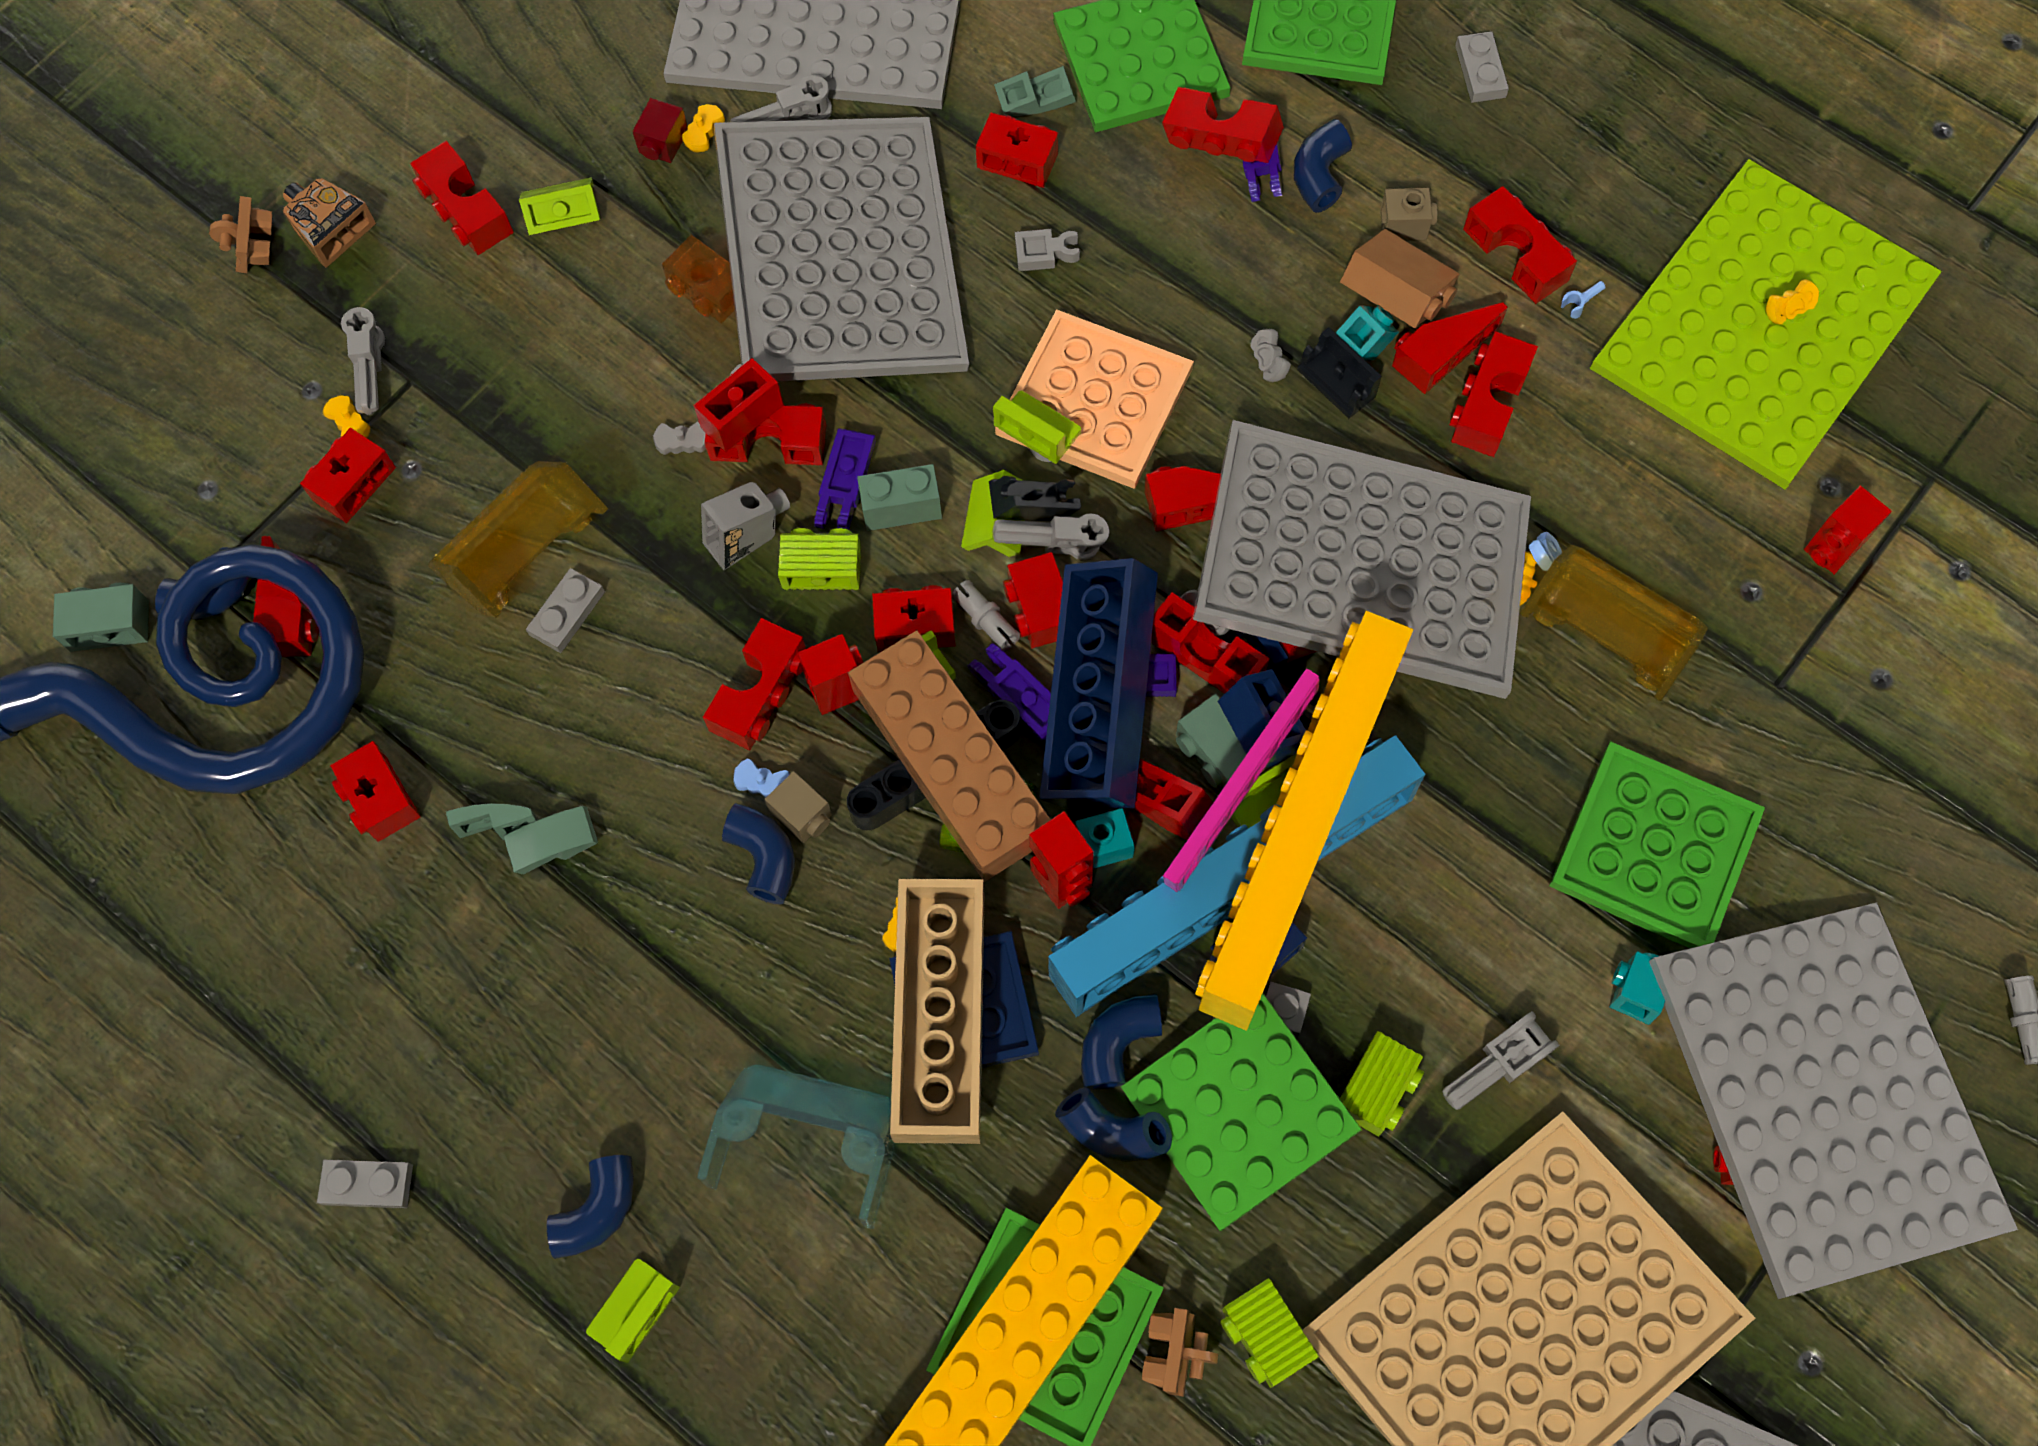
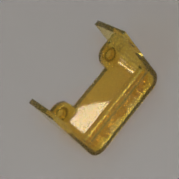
(513, 532)
(1618, 615)

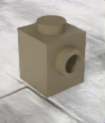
(1408, 212)
(799, 808)

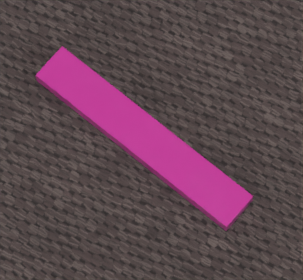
(1241, 781)

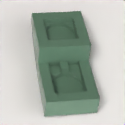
(1032, 96)
(478, 818)
(550, 838)

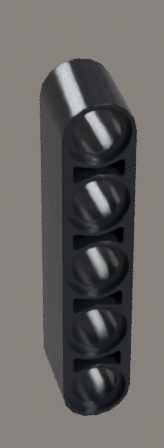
(894, 803)

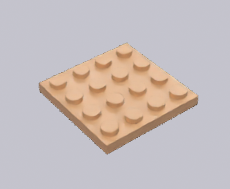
(1110, 388)

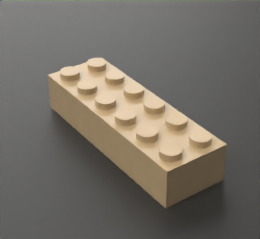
(938, 1012)

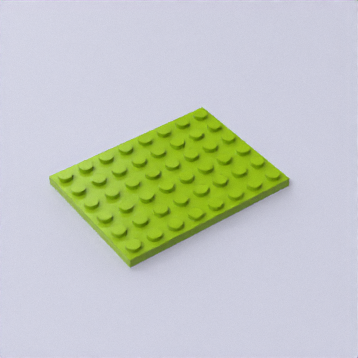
(1715, 359)

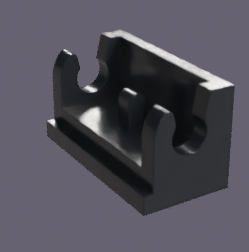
(1339, 373)
(1031, 499)

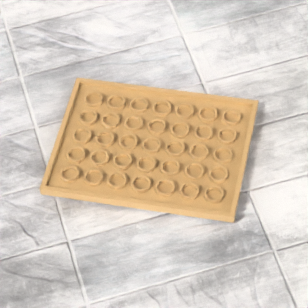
(1529, 1310)

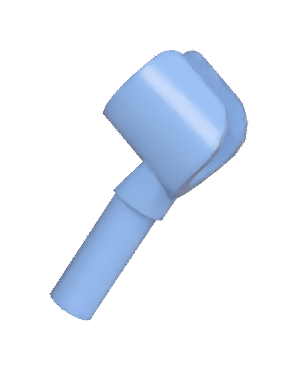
(1581, 298)

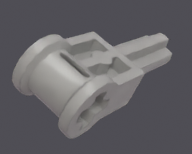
(794, 103)
(364, 351)
(1059, 536)
(1506, 1057)

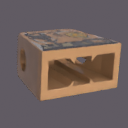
(326, 218)

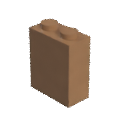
(1400, 278)

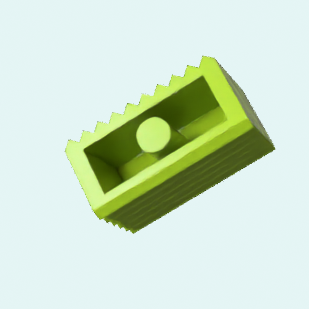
(819, 560)
(1380, 1083)
(1268, 1334)

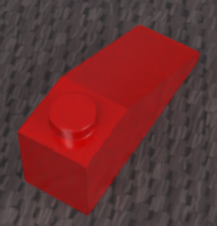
(1443, 344)
(1180, 496)
(284, 615)
(1170, 800)

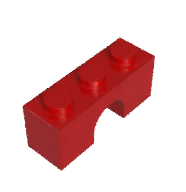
(1246, 135)
(475, 218)
(1505, 221)
(1484, 419)
(799, 429)
(1200, 649)
(745, 714)
(1062, 861)

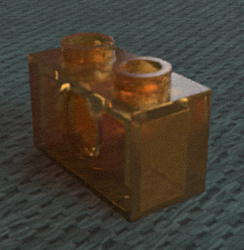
(696, 263)

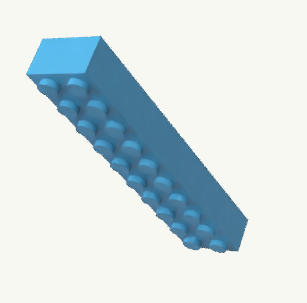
(1166, 920)

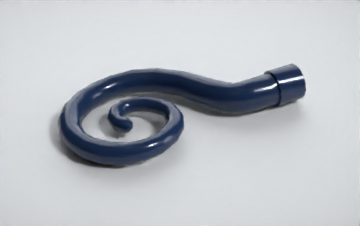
(80, 693)

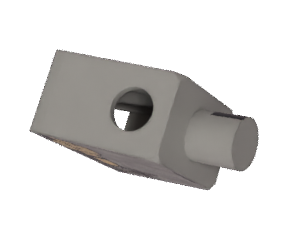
(740, 522)

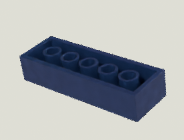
(1099, 685)

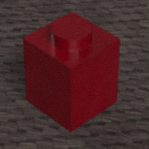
(660, 130)

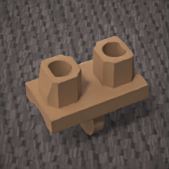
(249, 221)
(1178, 1331)

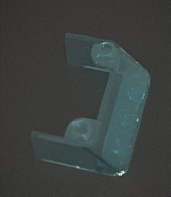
(857, 1112)

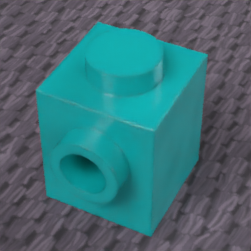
(1368, 331)
(1107, 837)
(1637, 989)

